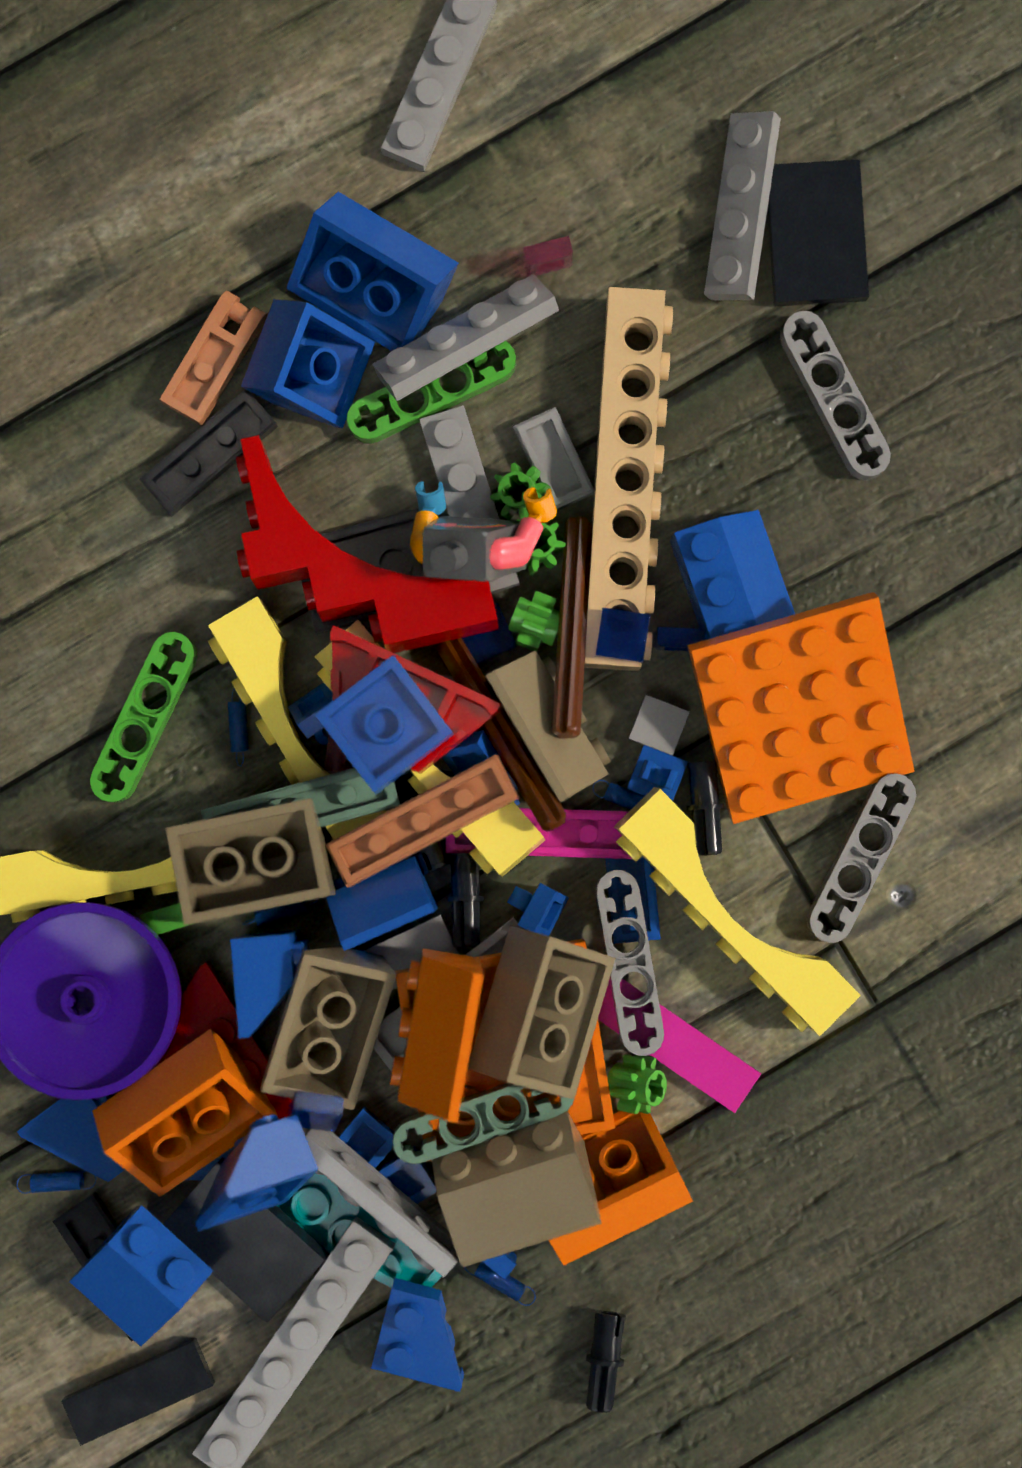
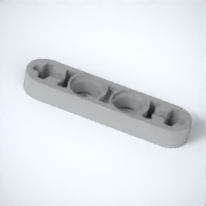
(842, 392)
(867, 861)
(637, 960)

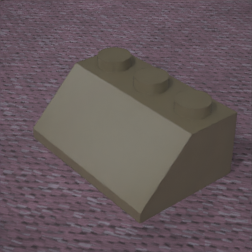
(528, 698)
(250, 861)
(541, 1013)
(329, 1024)
(516, 1190)

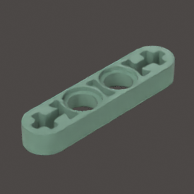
(486, 1123)

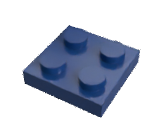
(384, 724)

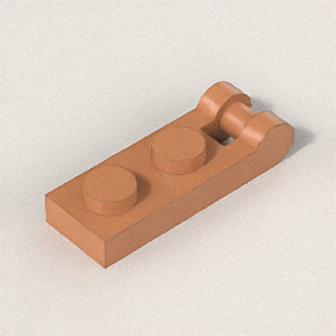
(212, 359)

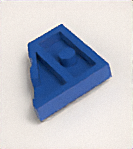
(72, 1134)
(417, 1338)

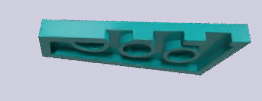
(326, 1217)

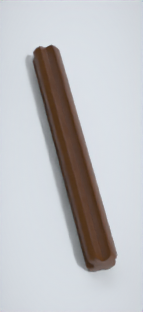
(572, 628)
(506, 739)

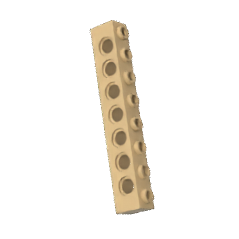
(626, 313)

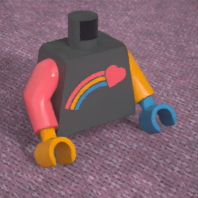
(475, 546)

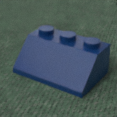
(370, 273)
(731, 573)

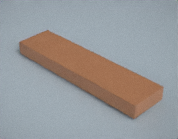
(422, 821)

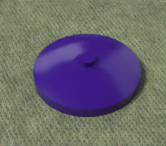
(85, 1000)

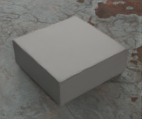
(658, 725)

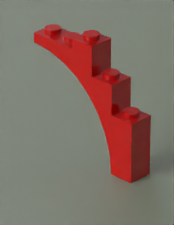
(287, 550)

